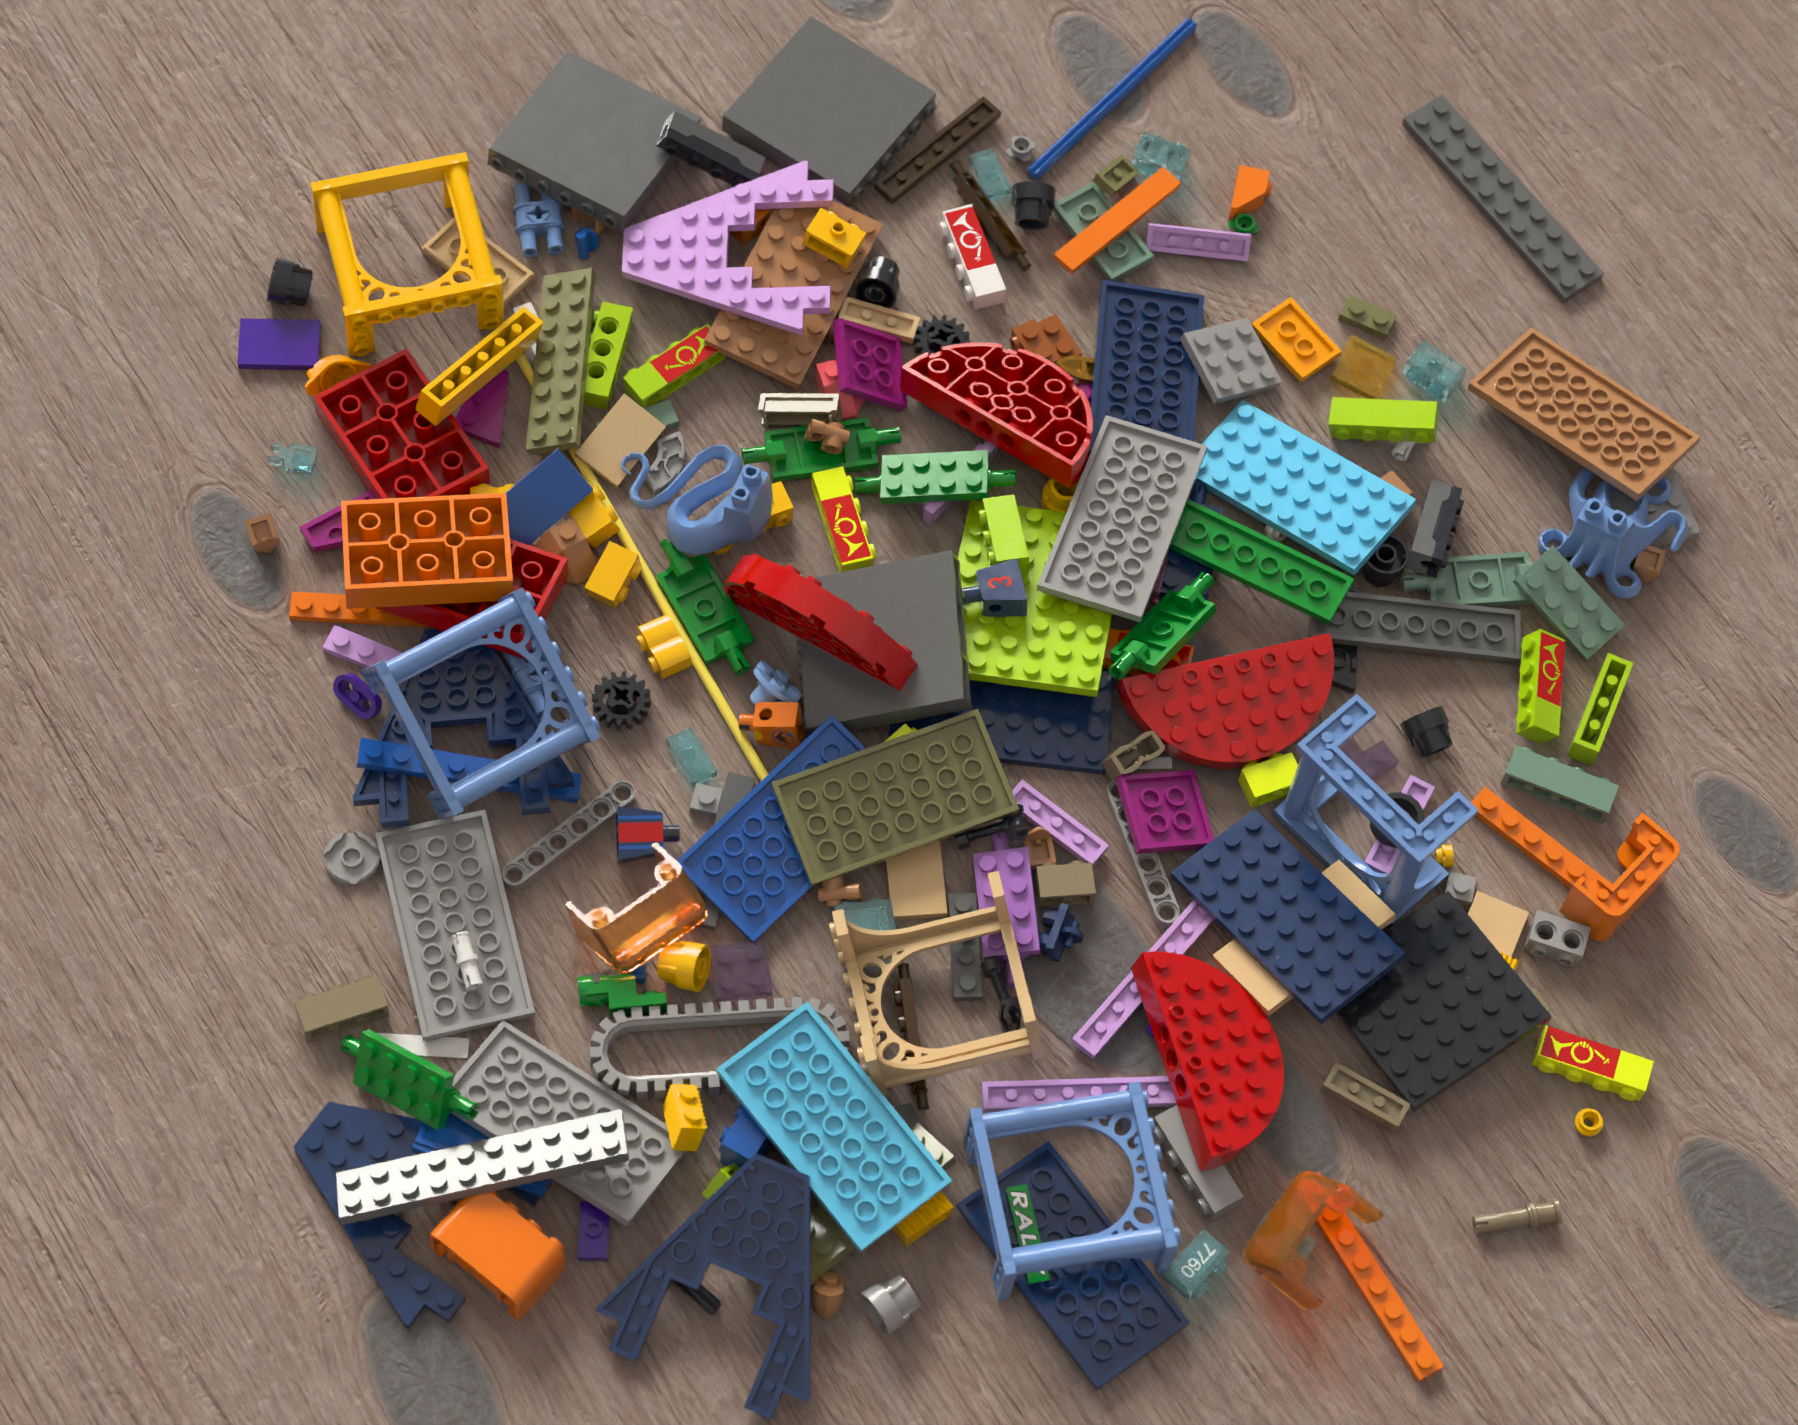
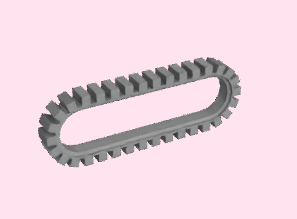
(610, 1031)

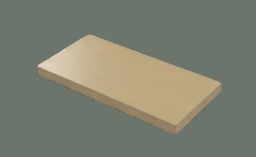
(1257, 981)

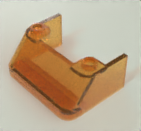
(647, 923)
(1274, 1244)

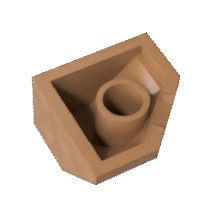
(570, 543)

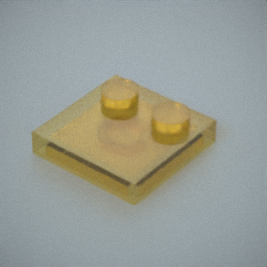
(1363, 368)

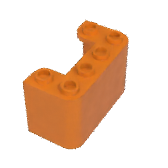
(1606, 906)
(500, 1250)

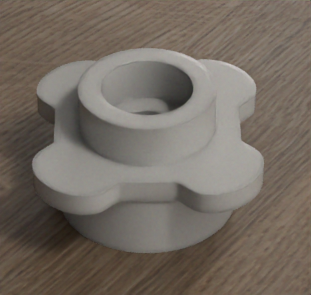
(1024, 143)

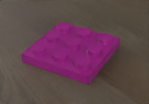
(869, 364)
(1165, 811)

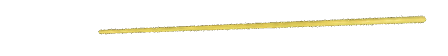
(666, 608)

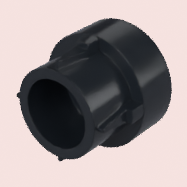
(1033, 204)
(878, 282)
(289, 283)
(1386, 562)
(1428, 731)

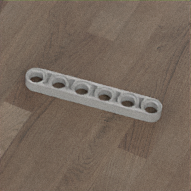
(566, 832)
(1145, 878)

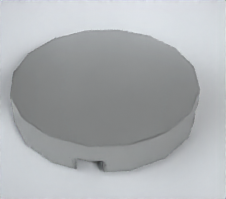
(352, 858)

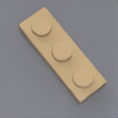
(880, 319)

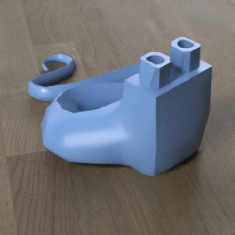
(734, 520)

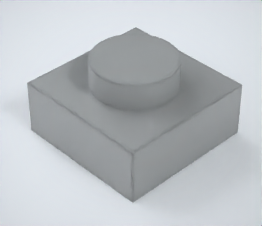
(706, 800)
(1461, 887)

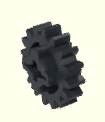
(943, 334)
(619, 711)

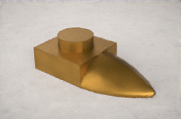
(1078, 367)

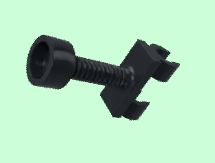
(1008, 825)
(1009, 1007)

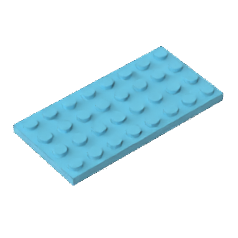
(1301, 487)
(834, 1126)

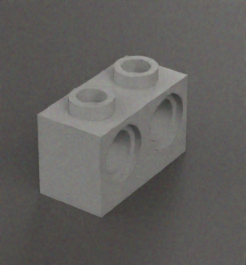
(1558, 931)

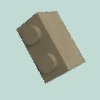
(1064, 884)

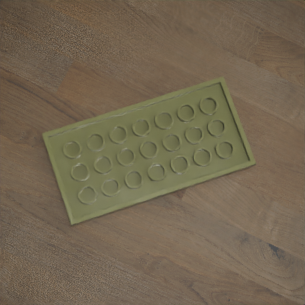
(894, 797)

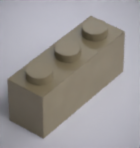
(341, 1008)

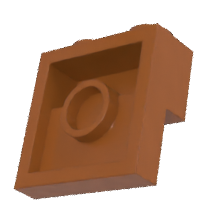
(1044, 338)

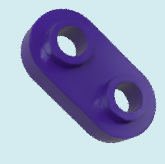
(358, 697)

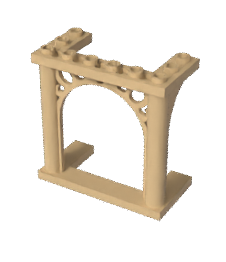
(866, 947)

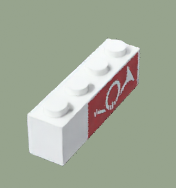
(972, 257)

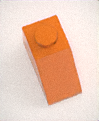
(1249, 190)

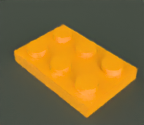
(1296, 339)

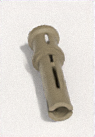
(1530, 1215)

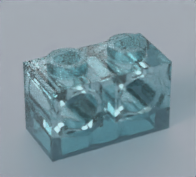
(1163, 154)

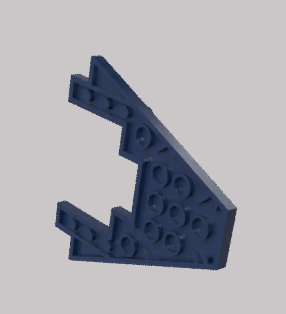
(457, 692)
(359, 1137)
(754, 1229)

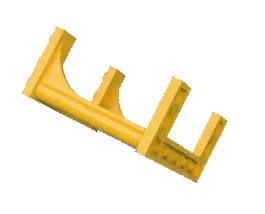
(360, 313)

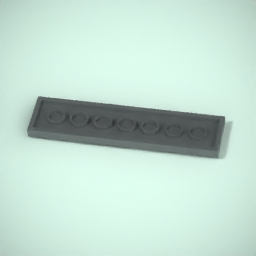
(1424, 627)

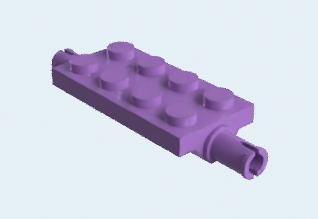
(1017, 884)

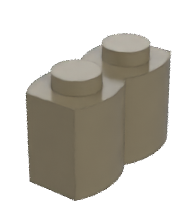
(1133, 755)

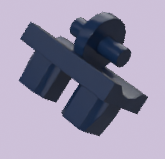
(1063, 932)

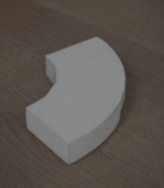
(667, 464)

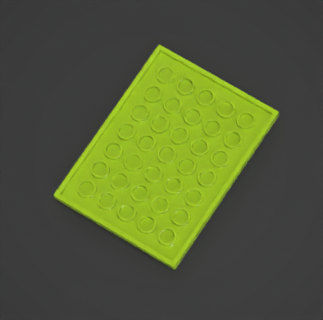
(1051, 648)

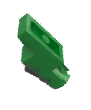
(618, 992)

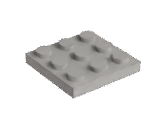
(1230, 360)
(1677, 501)

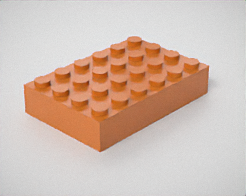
(426, 550)

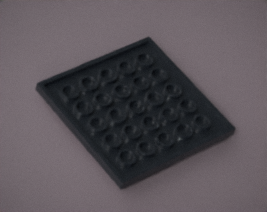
(1442, 1006)

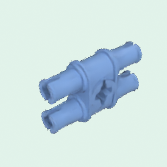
(530, 226)
(528, 682)

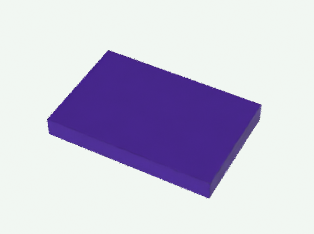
(278, 344)

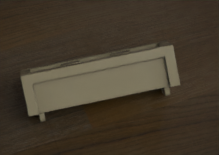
(799, 408)
(1365, 1097)

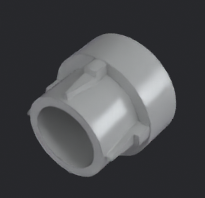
(889, 1303)

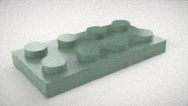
(1122, 255)
(1568, 603)

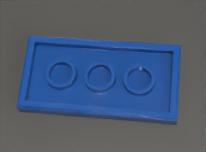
(544, 497)

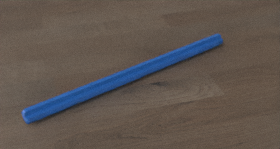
(1111, 99)

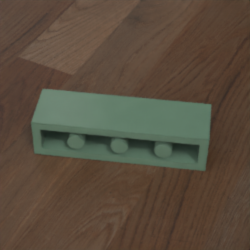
(1559, 784)

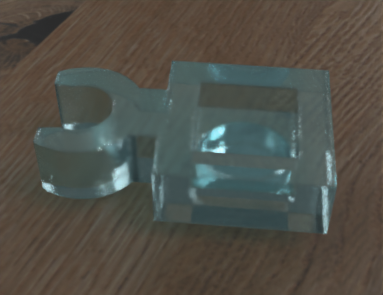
(296, 459)

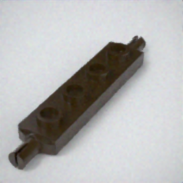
(993, 223)
(908, 1024)

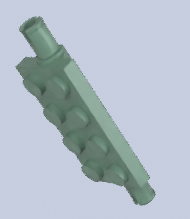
(1474, 580)

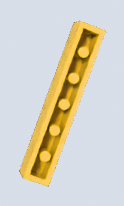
(479, 366)

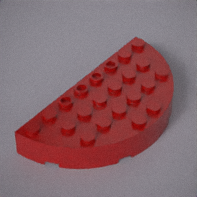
(1009, 401)
(818, 618)
(1234, 704)
(1214, 1051)

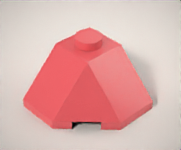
(827, 383)

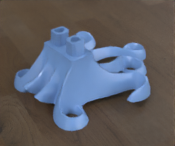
(1609, 538)

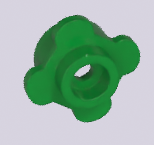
(1244, 220)

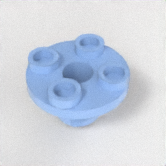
(773, 686)

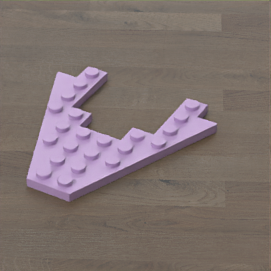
(689, 250)

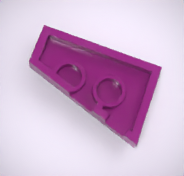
(484, 411)
(326, 530)

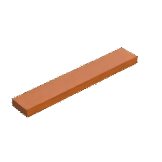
(1117, 220)

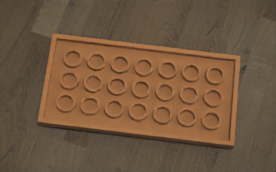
(784, 261)
(1584, 413)

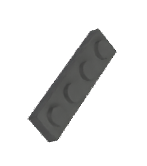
(965, 954)

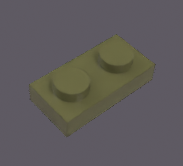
(1116, 176)
(1367, 317)

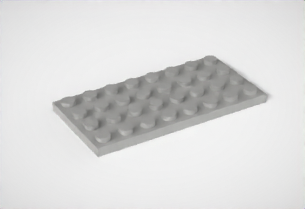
(1122, 518)
(446, 882)
(531, 1087)

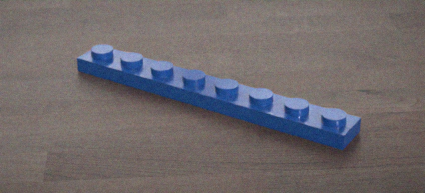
(402, 758)

